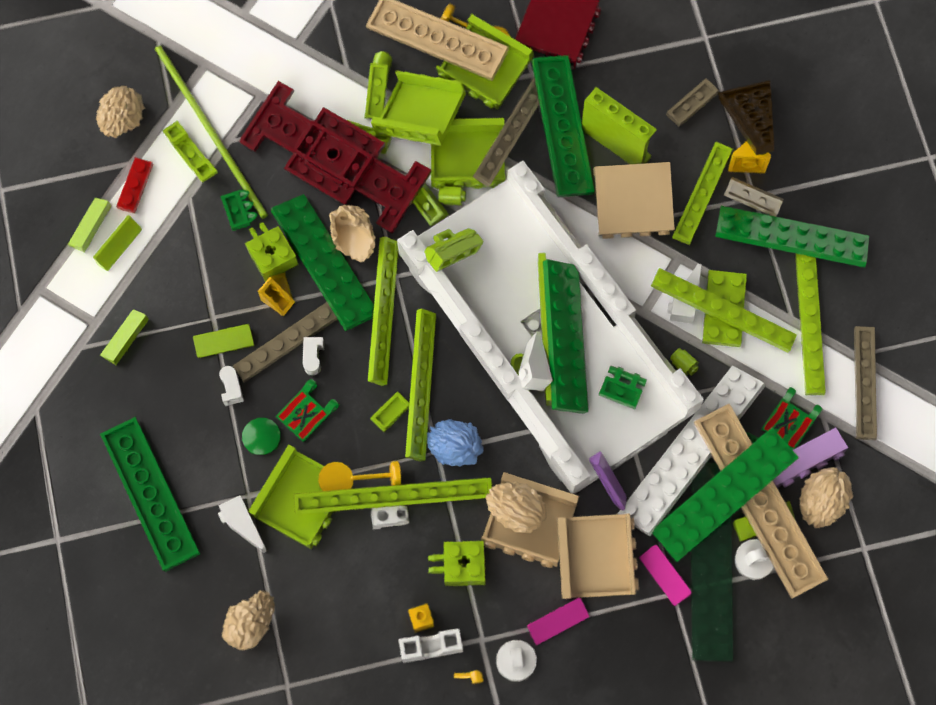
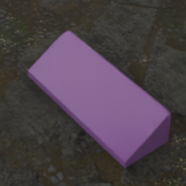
(608, 480)

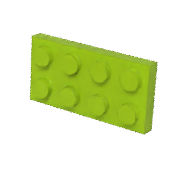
(731, 288)

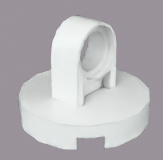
(753, 560)
(516, 660)

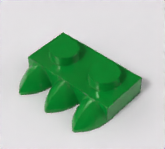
(237, 208)

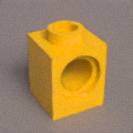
(421, 618)

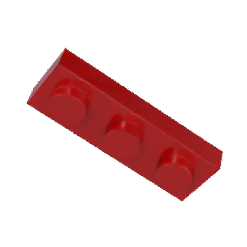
(134, 185)

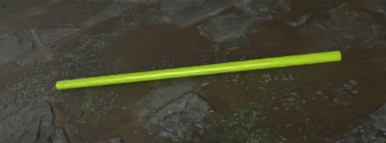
(208, 127)

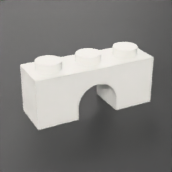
(422, 648)

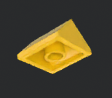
(747, 161)

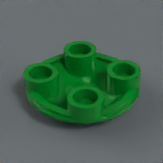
(261, 436)

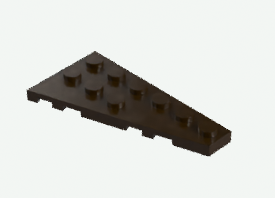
(752, 113)

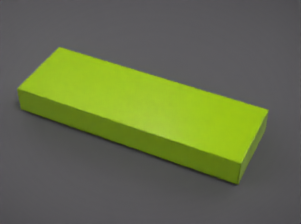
(376, 90)

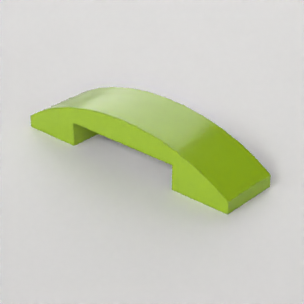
(189, 152)

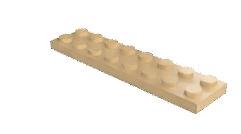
(438, 38)

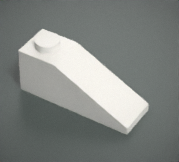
(681, 311)
(534, 366)
(238, 519)

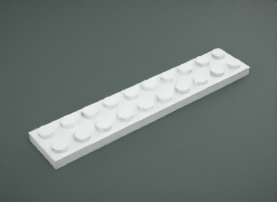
(687, 453)

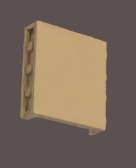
(634, 199)
(542, 542)
(597, 556)

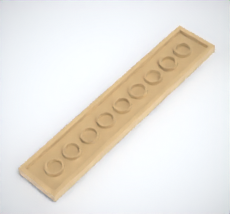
(766, 510)

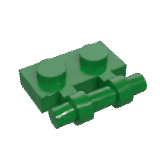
(621, 392)

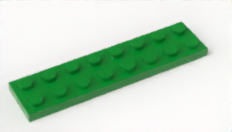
(562, 126)
(792, 236)
(324, 262)
(565, 337)
(150, 494)
(724, 494)

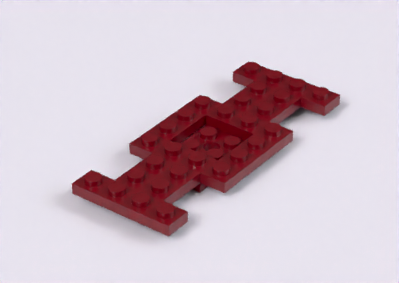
(354, 165)

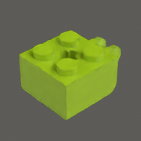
(270, 242)
(453, 555)

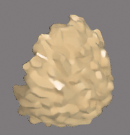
(119, 111)
(352, 232)
(825, 497)
(516, 506)
(248, 621)

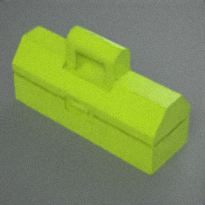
(454, 249)

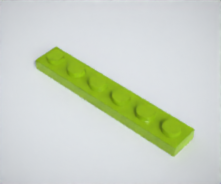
(702, 193)

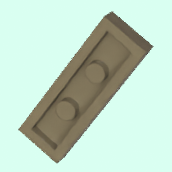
(692, 102)
(753, 197)

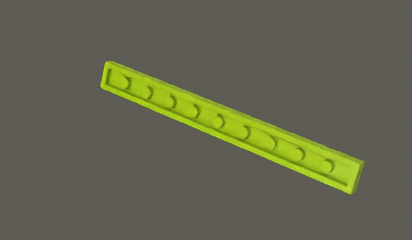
(391, 495)

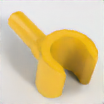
(476, 676)

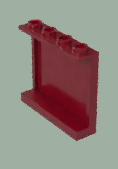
(559, 27)

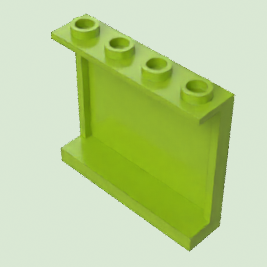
(512, 67)
(420, 108)
(617, 127)
(463, 152)
(276, 499)

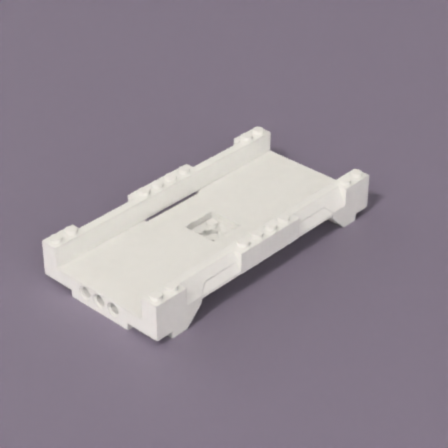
(497, 311)

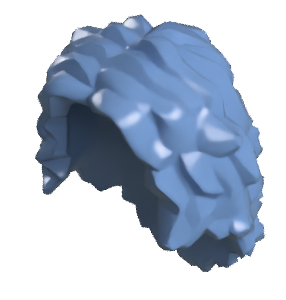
(454, 443)

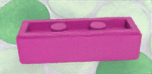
(665, 575)
(557, 621)

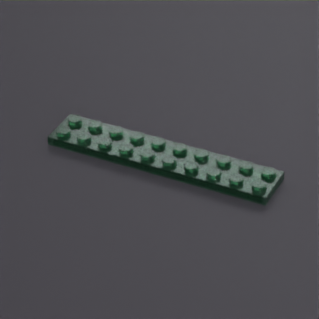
(711, 587)

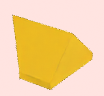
(277, 294)

